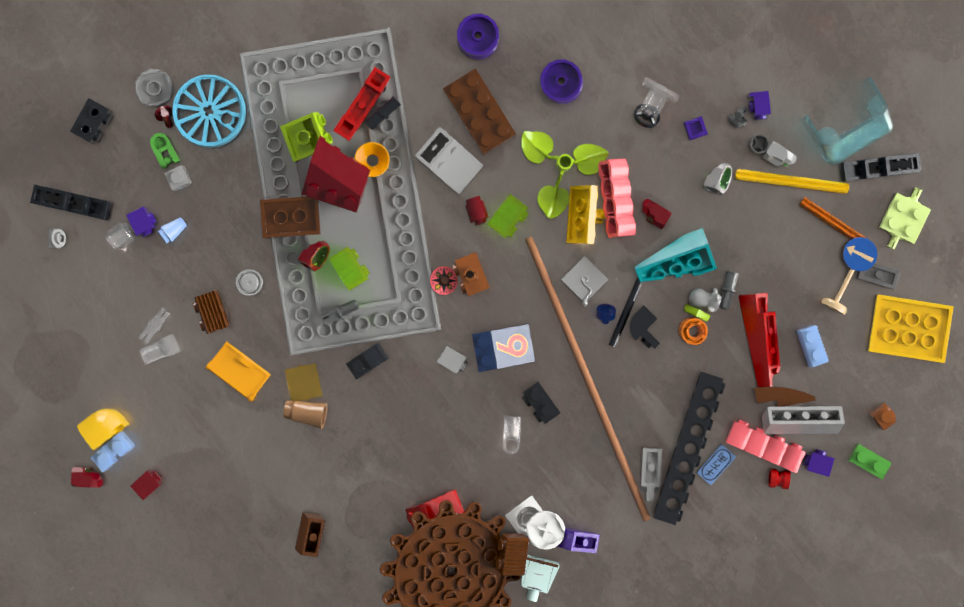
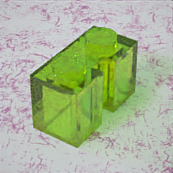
(507, 216)
(349, 268)

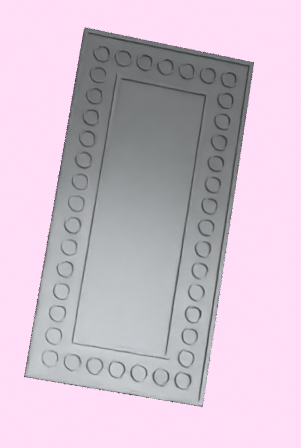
(389, 223)

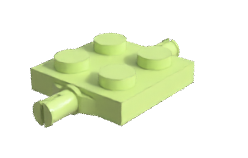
(904, 218)

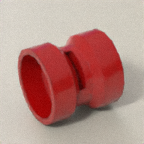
(779, 479)

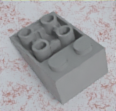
(449, 160)

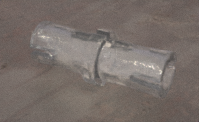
(154, 325)

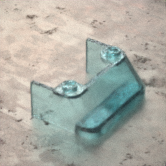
(838, 148)

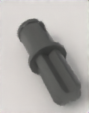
(728, 290)
(340, 312)

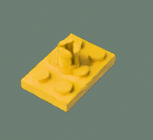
(583, 214)

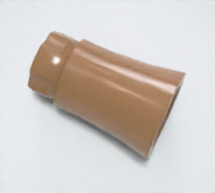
(306, 412)

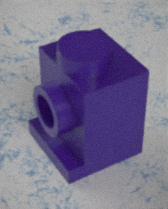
(759, 105)

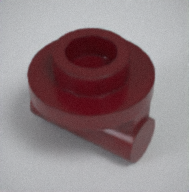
(164, 113)

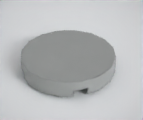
(154, 88)

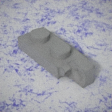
(651, 472)

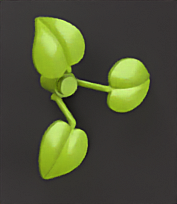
(587, 157)

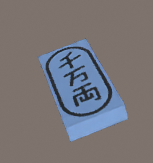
(716, 464)

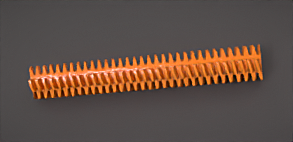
(830, 219)

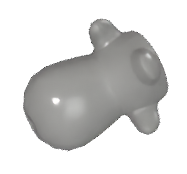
(701, 299)

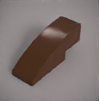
(781, 396)

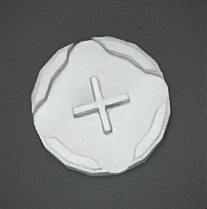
(545, 530)

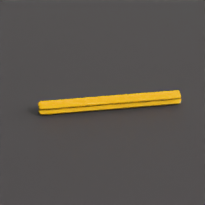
(791, 181)

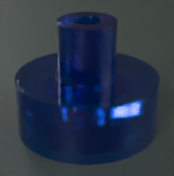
(606, 313)

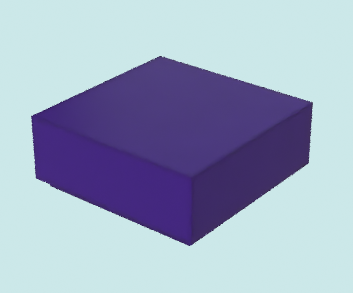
(695, 128)

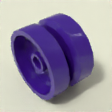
(477, 48)
(570, 89)

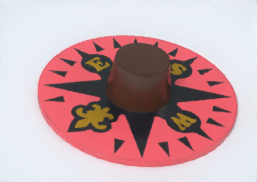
(443, 280)

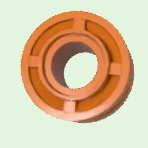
(701, 334)

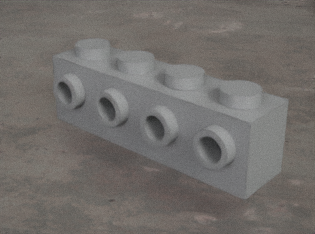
(803, 420)

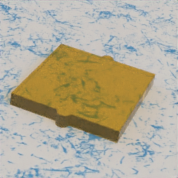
(303, 382)

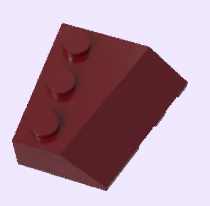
(335, 177)

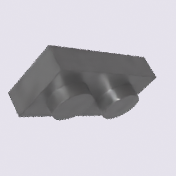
(880, 275)

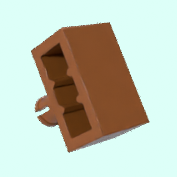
(471, 274)

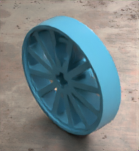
(211, 118)

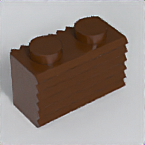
(211, 312)
(309, 534)
(512, 554)

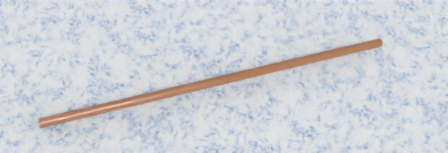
(587, 378)

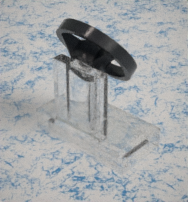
(653, 102)

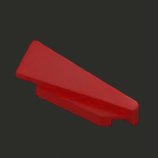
(761, 336)

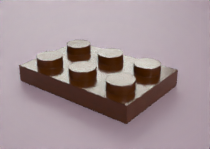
(290, 217)

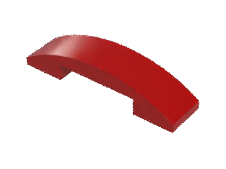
(362, 104)

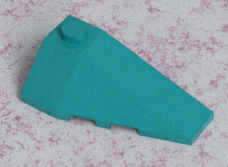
(683, 256)

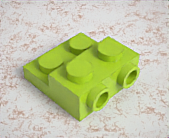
(303, 135)

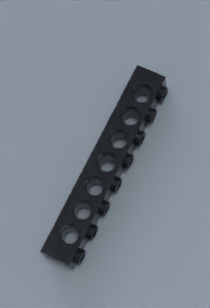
(661, 511)

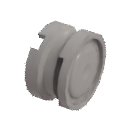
(249, 282)

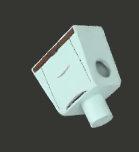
(538, 576)

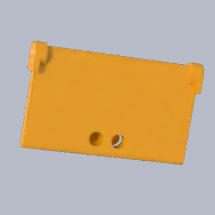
(238, 371)

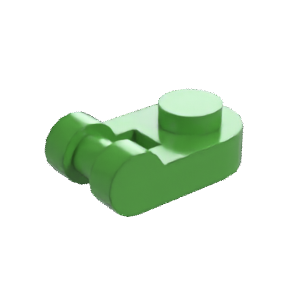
(161, 143)

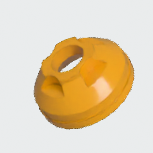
(377, 149)

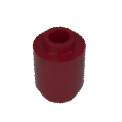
(476, 210)

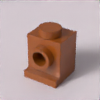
(883, 416)

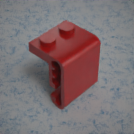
(431, 507)

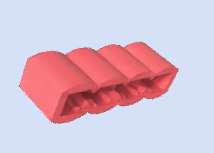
(617, 199)
(764, 446)

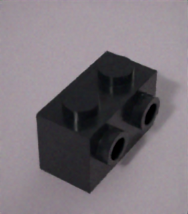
(91, 121)
(541, 402)

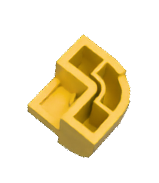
(101, 426)

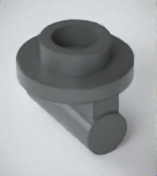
(737, 119)

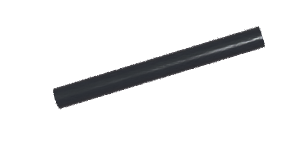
(626, 312)

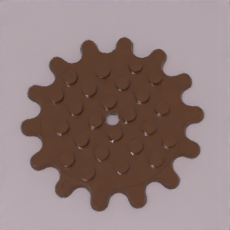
(448, 542)

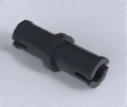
(382, 113)

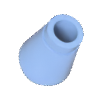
(171, 230)

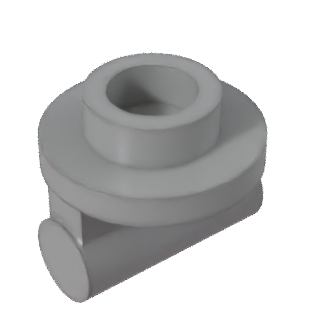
(56, 238)

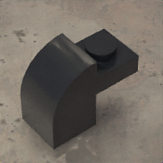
(640, 323)
(367, 360)

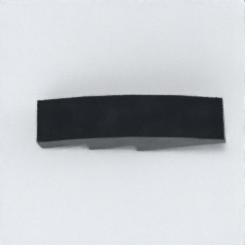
(880, 167)
(70, 202)

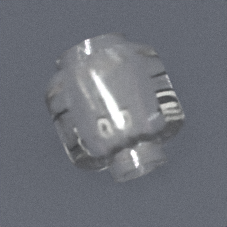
(120, 235)

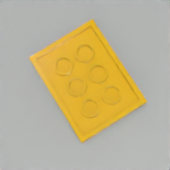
(910, 328)

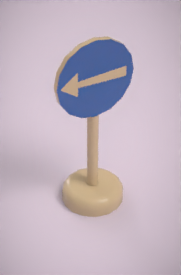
(859, 256)

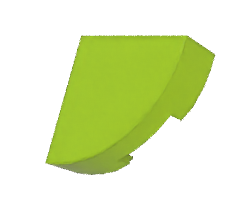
(696, 312)

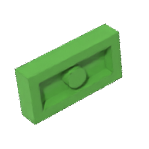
(869, 461)

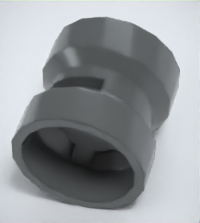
(760, 146)

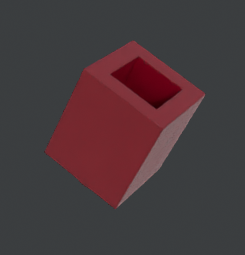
(147, 484)

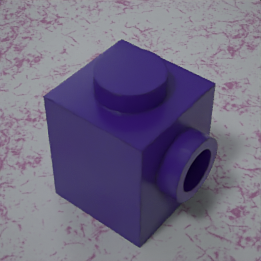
(142, 222)
(818, 462)

